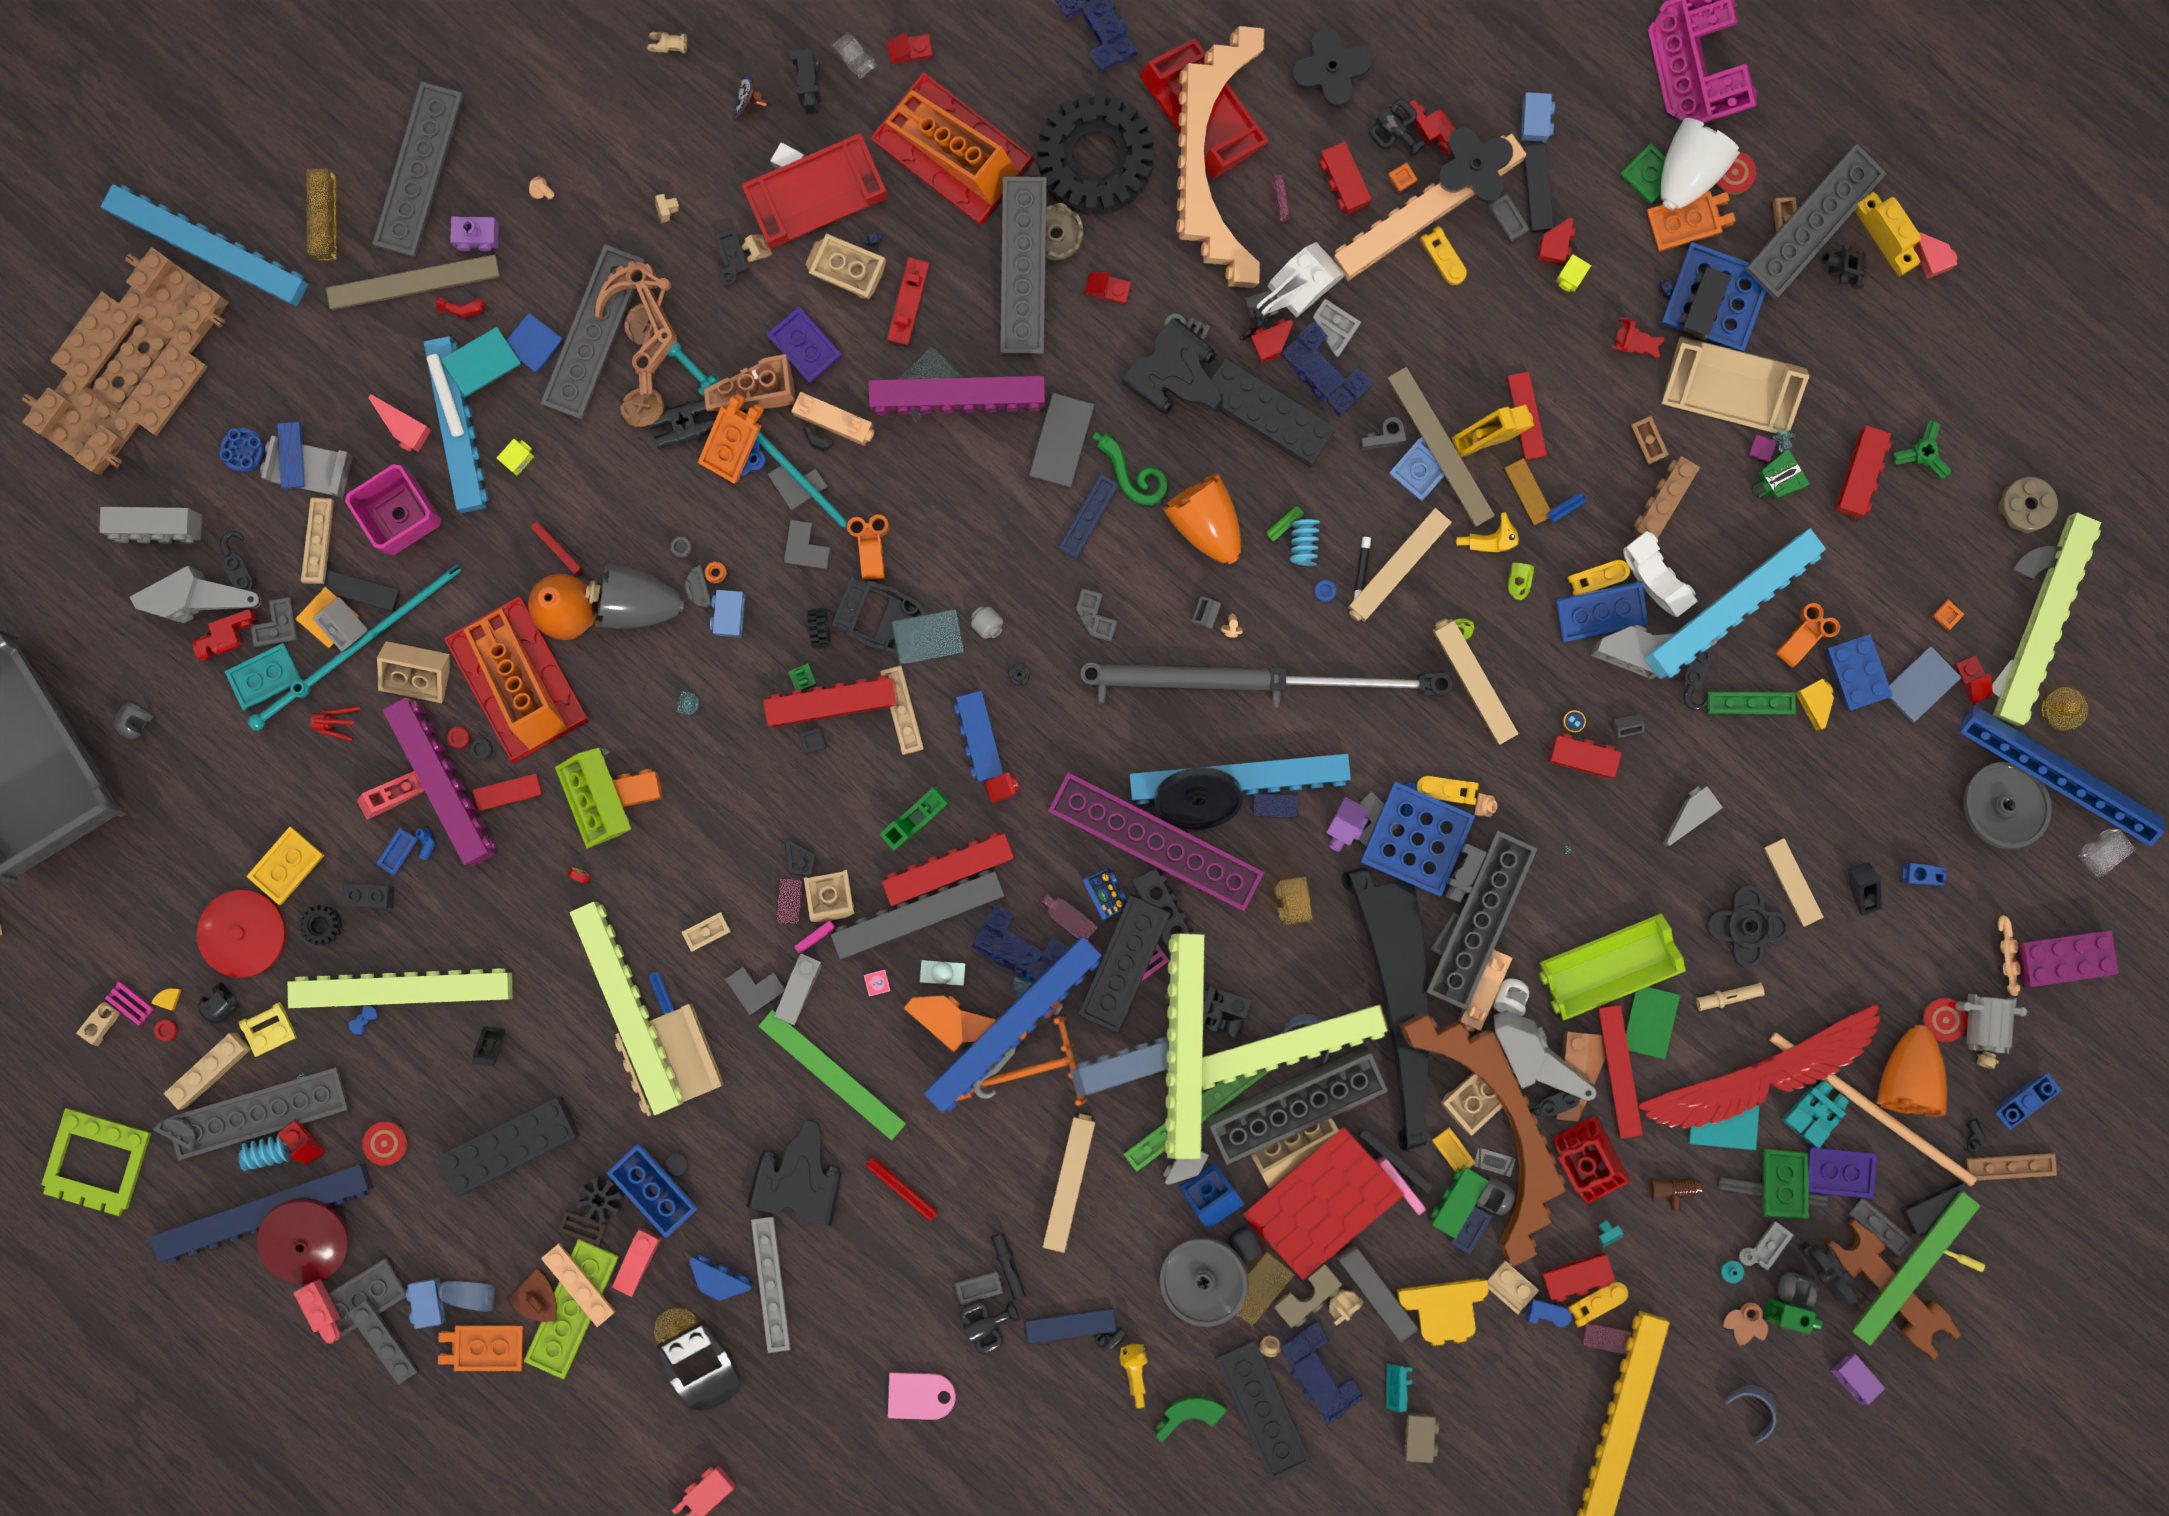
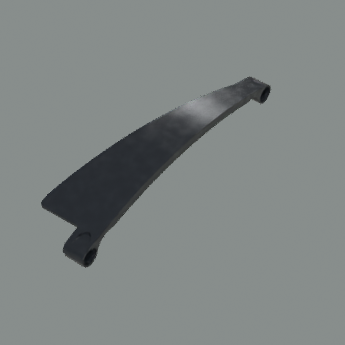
(1397, 946)

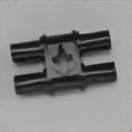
(674, 417)

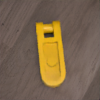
(1444, 257)
(1600, 576)
(1447, 789)
(1598, 1302)

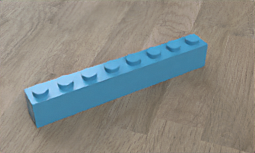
(460, 451)

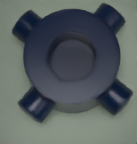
(874, 239)
(1665, 288)

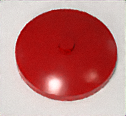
(241, 933)

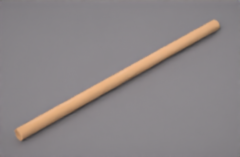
(1888, 1120)

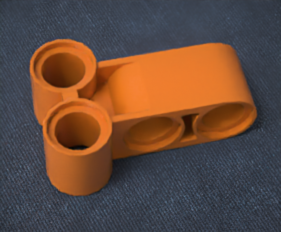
(870, 546)
(1806, 635)

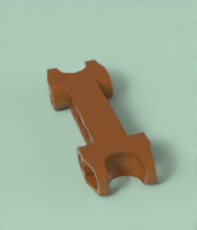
(1920, 1319)

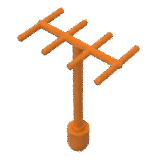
(1038, 1068)

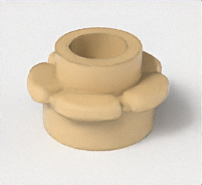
(1987, 1060)
(1270, 1346)

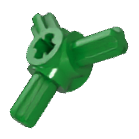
(1916, 455)

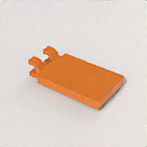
(1690, 222)
(731, 439)
(484, 1348)

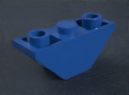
(2026, 1100)
(718, 1280)

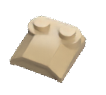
(829, 897)

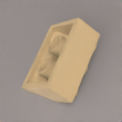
(413, 671)

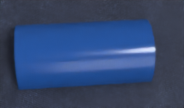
(652, 1190)

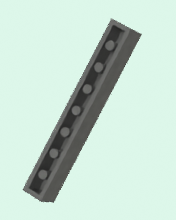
(918, 915)

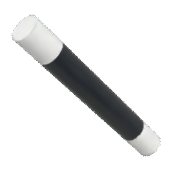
(1362, 567)

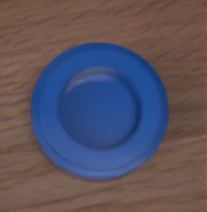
(1325, 591)

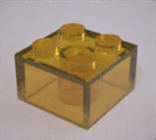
(1293, 901)

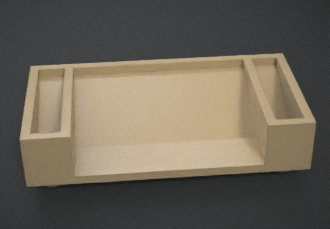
(1734, 385)

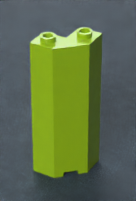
(1611, 967)

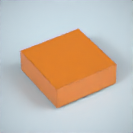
(1403, 177)
(1948, 615)

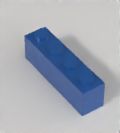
(979, 735)

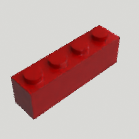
(1863, 472)

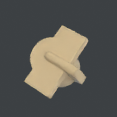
(1344, 1305)

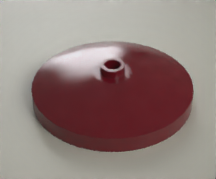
(317, 1230)

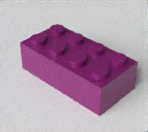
(2067, 958)

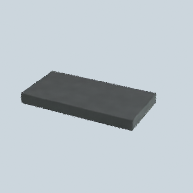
(1061, 440)
(376, 1283)

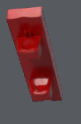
(908, 302)

